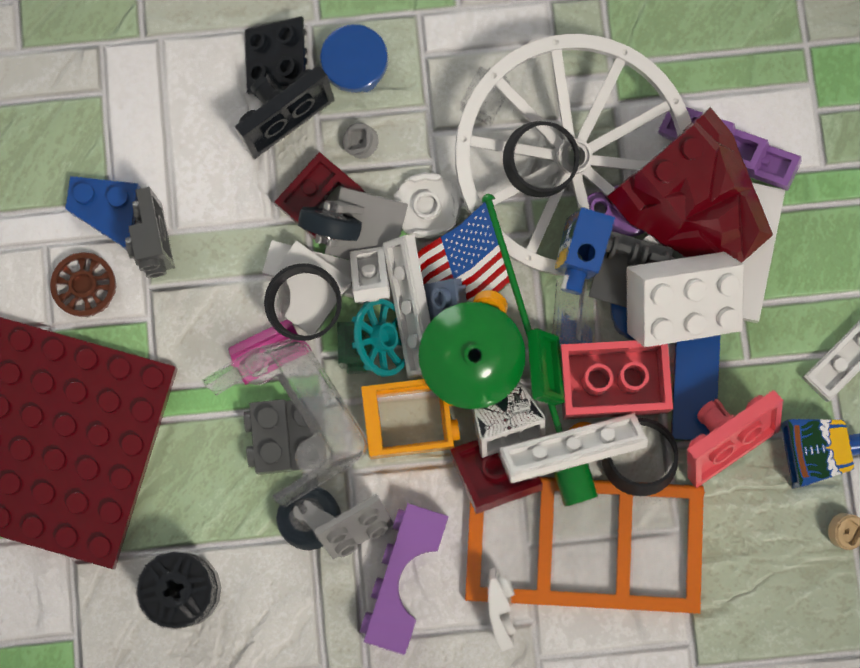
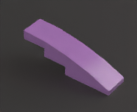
(761, 160)

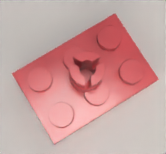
(731, 435)

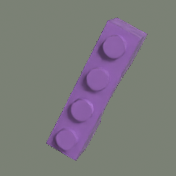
(390, 623)

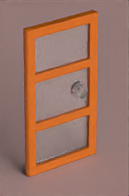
(595, 552)

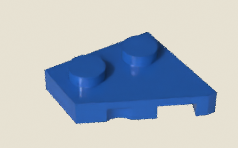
(103, 205)

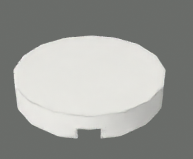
(431, 207)

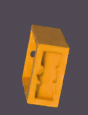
(373, 424)

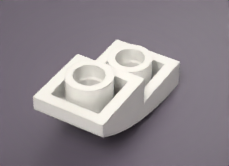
(499, 602)

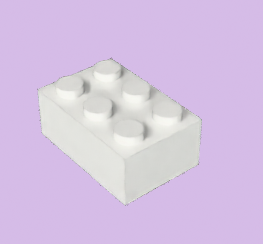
(684, 299)

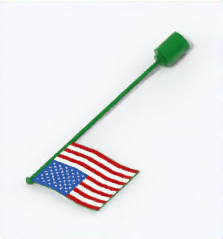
(481, 260)

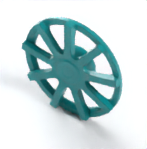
(382, 337)

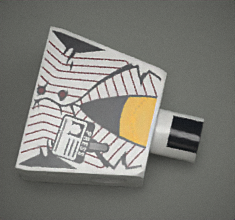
(508, 422)

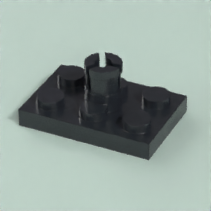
(283, 109)

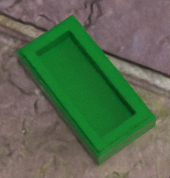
(545, 367)

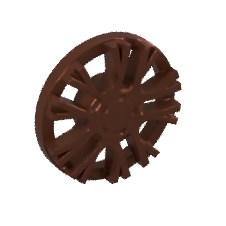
(83, 284)

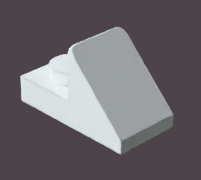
(369, 275)

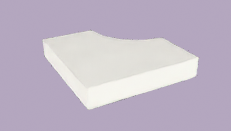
(311, 295)

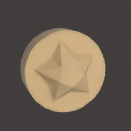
(845, 531)

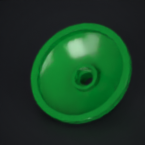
(446, 361)

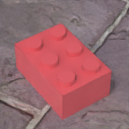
(615, 379)

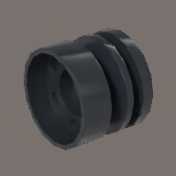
(197, 598)

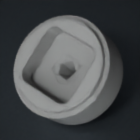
(360, 140)

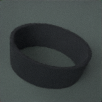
(512, 173)
(279, 279)
(643, 489)

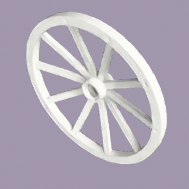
(555, 45)

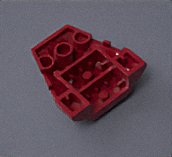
(696, 195)

